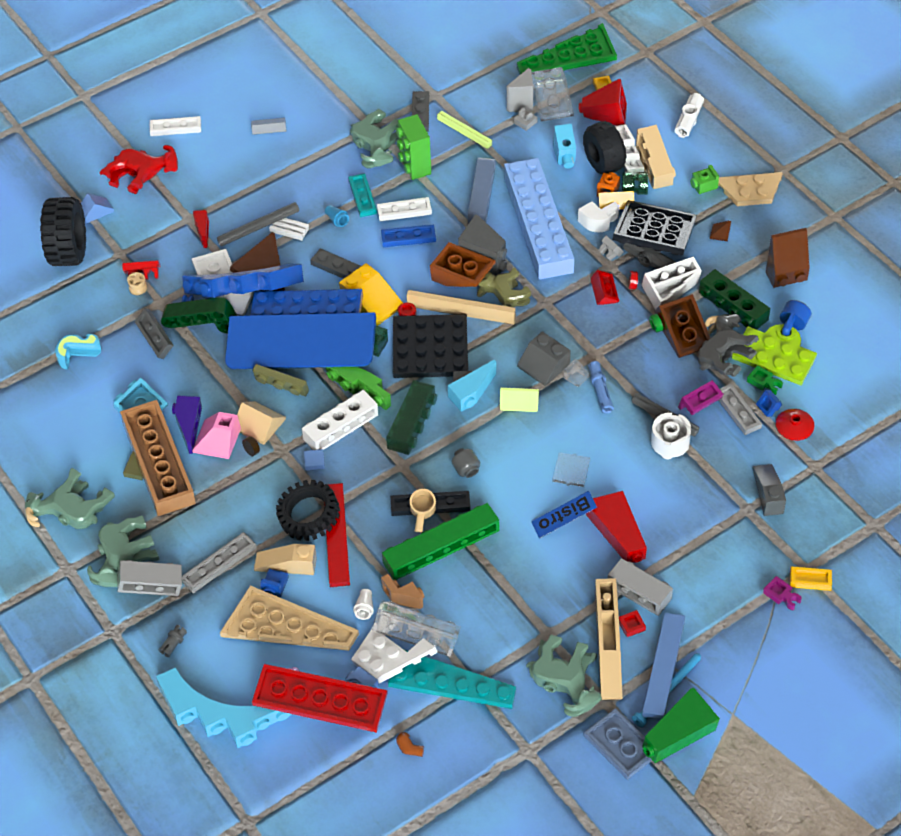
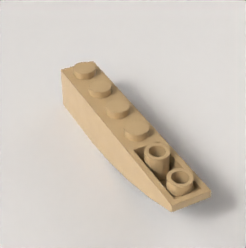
(608, 639)

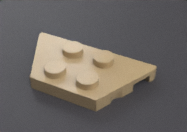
(751, 189)

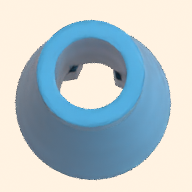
(338, 217)

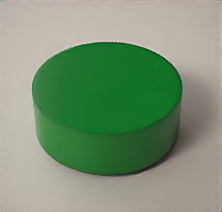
(656, 323)

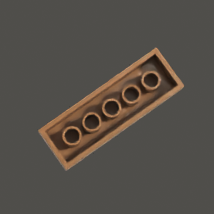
(157, 458)

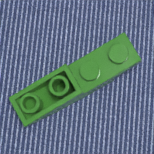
(357, 379)

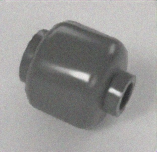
(466, 462)

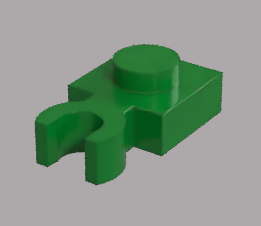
(762, 378)

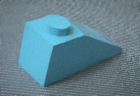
(469, 389)

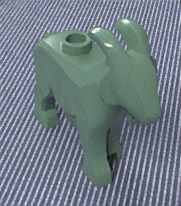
(374, 139)
(118, 548)
(565, 676)

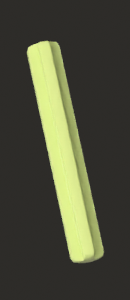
(464, 129)

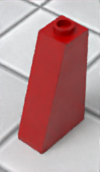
(618, 526)

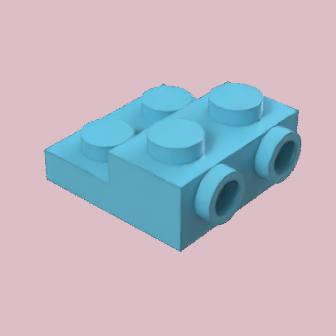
(137, 394)

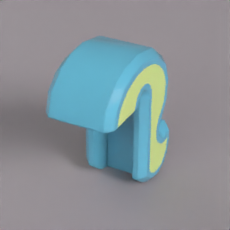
(76, 346)

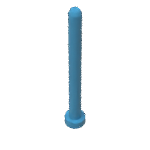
(638, 718)

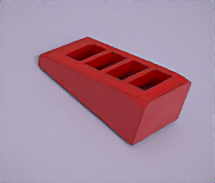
(202, 224)

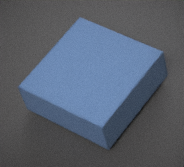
(314, 459)

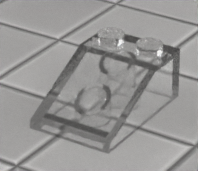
(551, 94)

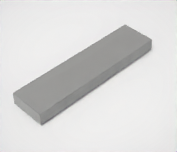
(218, 562)

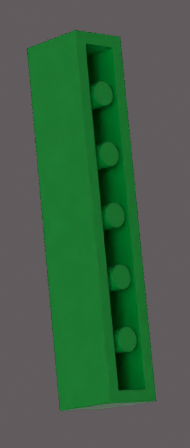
(440, 541)

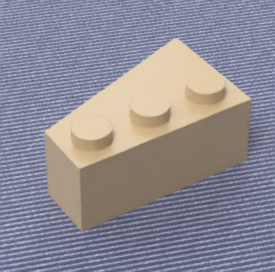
(654, 157)

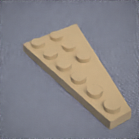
(276, 620)

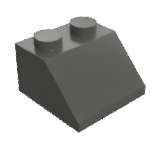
(544, 358)

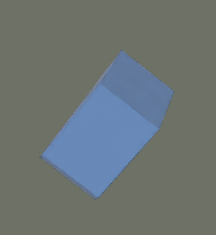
(95, 207)

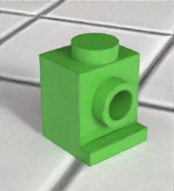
(705, 180)

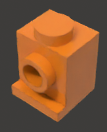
(608, 181)

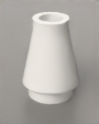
(364, 606)

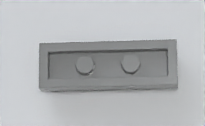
(739, 410)

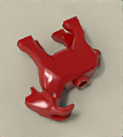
(140, 166)

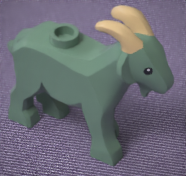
(67, 503)

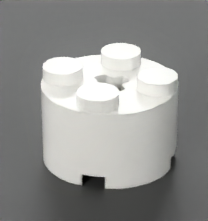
(670, 435)

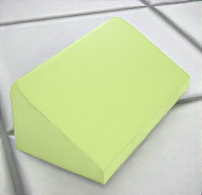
(519, 399)

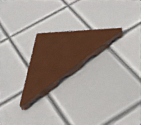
(259, 257)

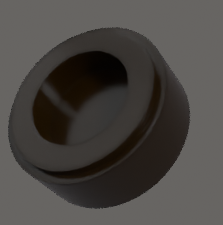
(251, 446)

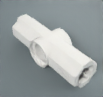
(689, 115)

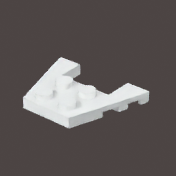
(385, 659)

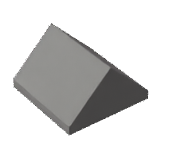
(520, 93)

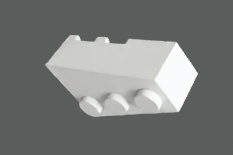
(671, 281)

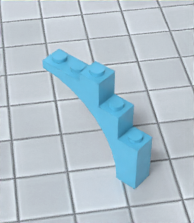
(214, 716)

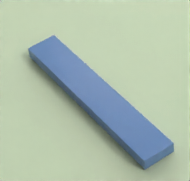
(664, 666)

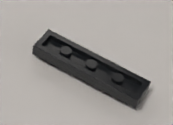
(445, 503)

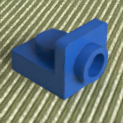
(274, 582)

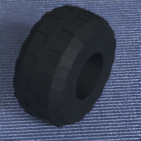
(604, 147)

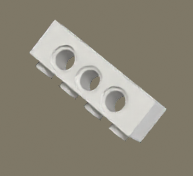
(340, 421)

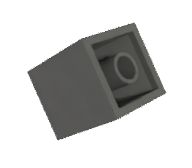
(485, 241)

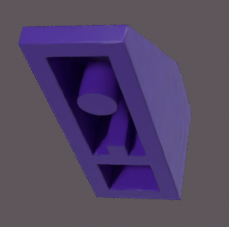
(188, 414)

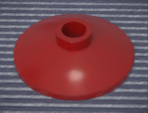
(795, 424)

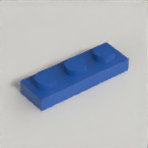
(408, 235)

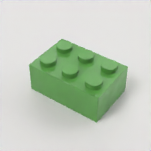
(414, 147)

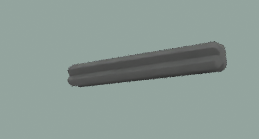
(657, 410)

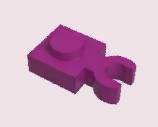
(781, 591)

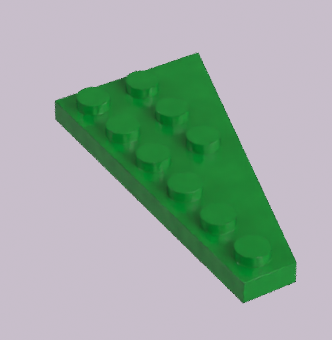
(575, 52)

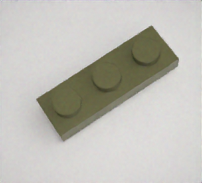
(280, 380)

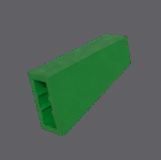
(683, 725)

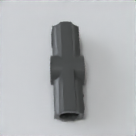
(648, 256)

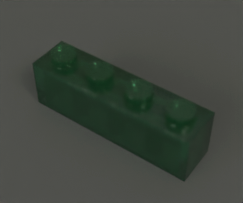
(411, 417)

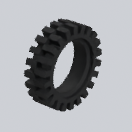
(295, 495)

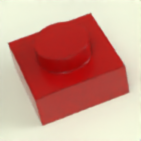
(632, 623)

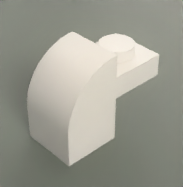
(598, 219)

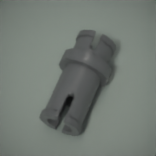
(174, 637)

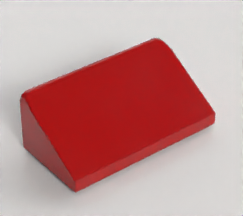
(604, 288)

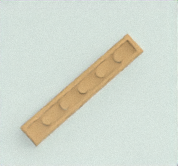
(462, 306)

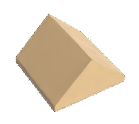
(258, 421)

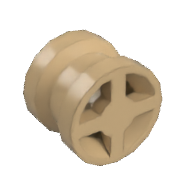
(137, 283)

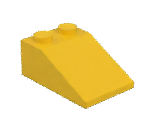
(377, 294)

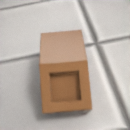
(406, 595)

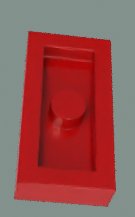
(145, 267)

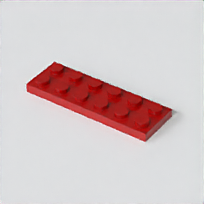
(320, 698)

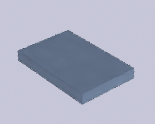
(619, 743)

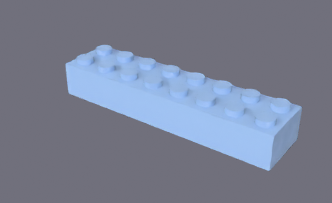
(538, 218)

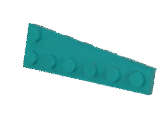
(453, 682)

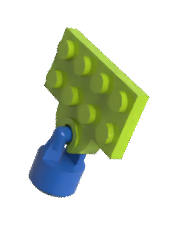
(780, 345)

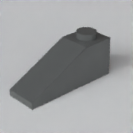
(769, 490)

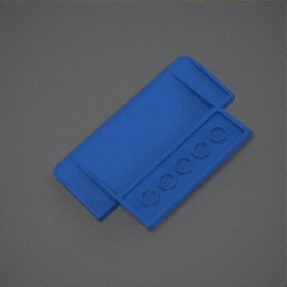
(302, 331)

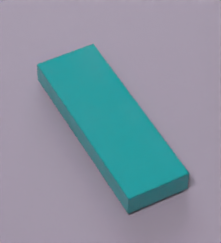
(362, 195)

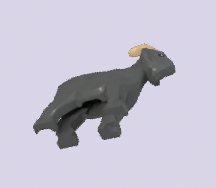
(725, 343)

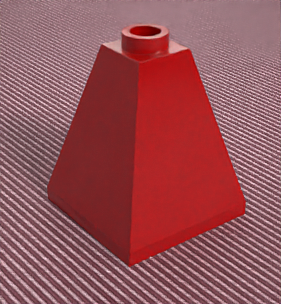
(606, 104)

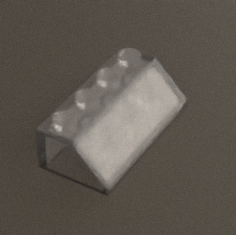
(412, 627)

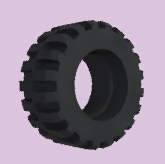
(63, 231)

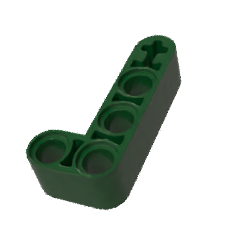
(199, 312)

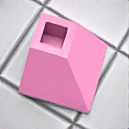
(218, 435)

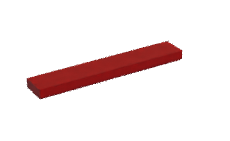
(337, 544)

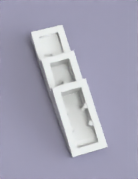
(633, 161)

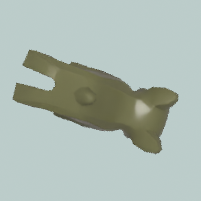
(502, 287)

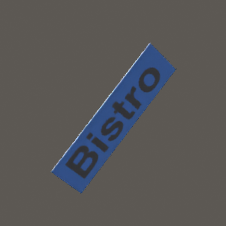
(564, 514)

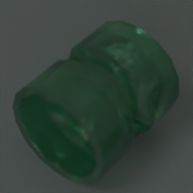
(629, 179)

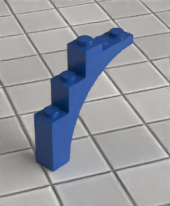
(243, 282)

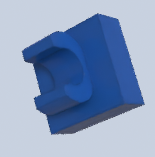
(769, 403)

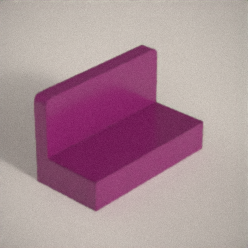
(701, 398)

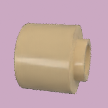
(422, 507)

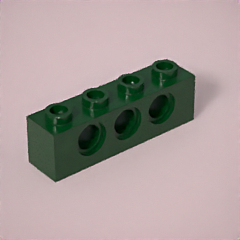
(734, 299)

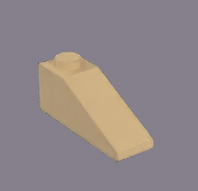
(288, 559)

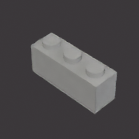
(149, 578)
(641, 587)

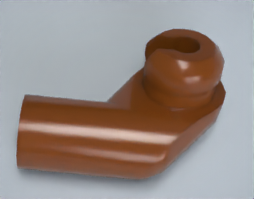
(407, 746)

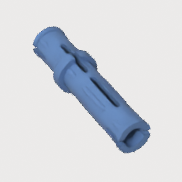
(599, 381)

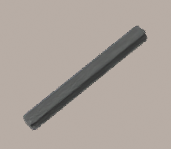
(258, 224)

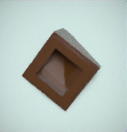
(721, 231)

